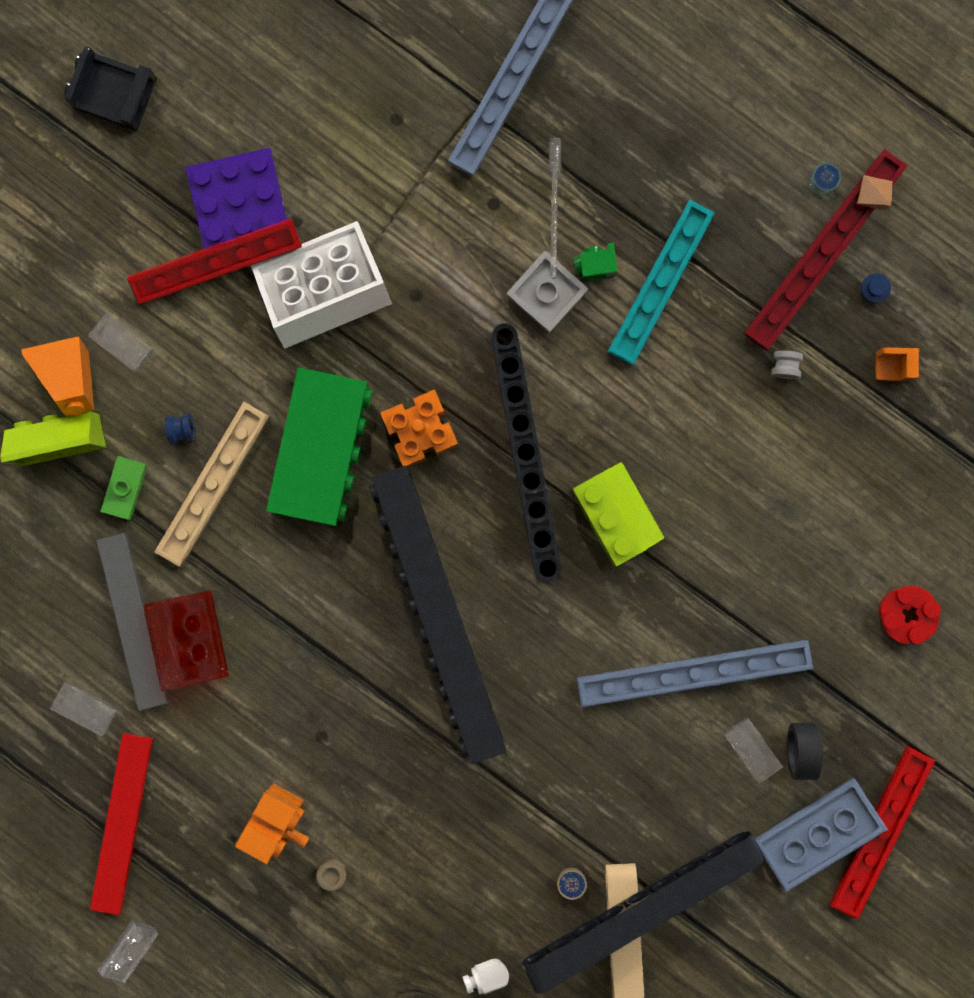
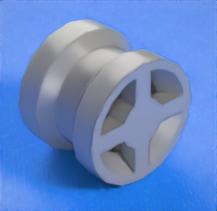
(787, 364)

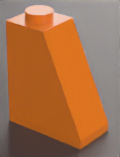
(65, 373)

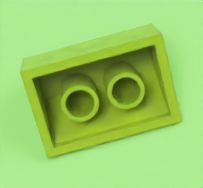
(52, 439)
(617, 514)

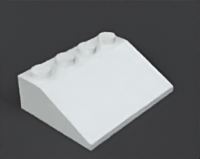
(321, 285)

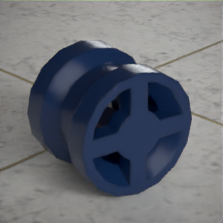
(180, 429)

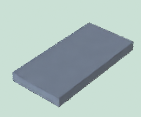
(820, 834)

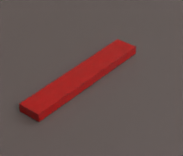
(214, 261)
(893, 810)
(121, 823)

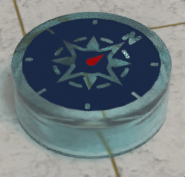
(825, 178)

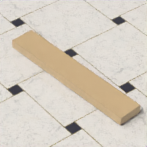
(212, 484)

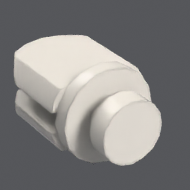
(487, 977)

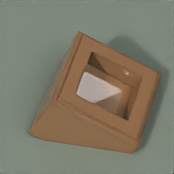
(875, 193)

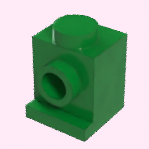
(596, 263)

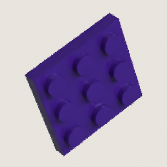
(235, 195)

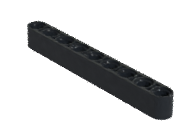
(529, 437)
(642, 912)

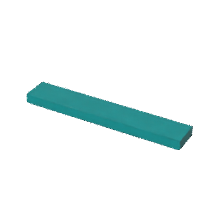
(660, 282)

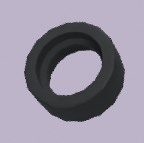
(804, 751)

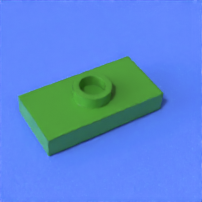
(124, 488)

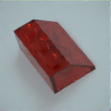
(186, 640)

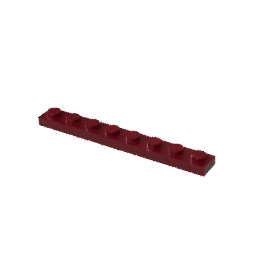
(819, 257)

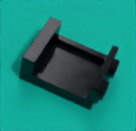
(110, 89)

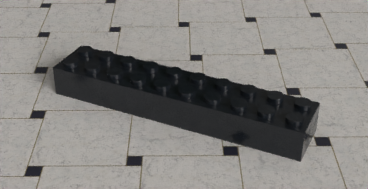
(439, 615)

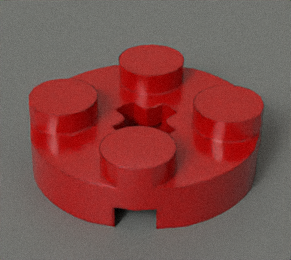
(916, 630)

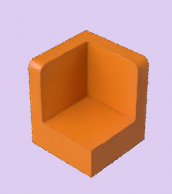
(897, 364)

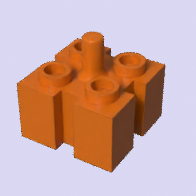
(419, 429)
(273, 825)

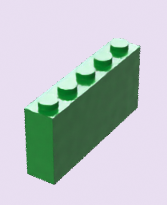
(319, 447)

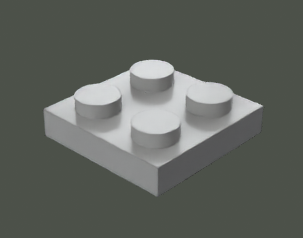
(546, 298)

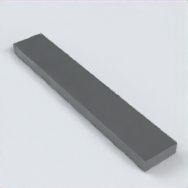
(131, 619)

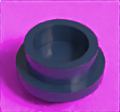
(875, 288)

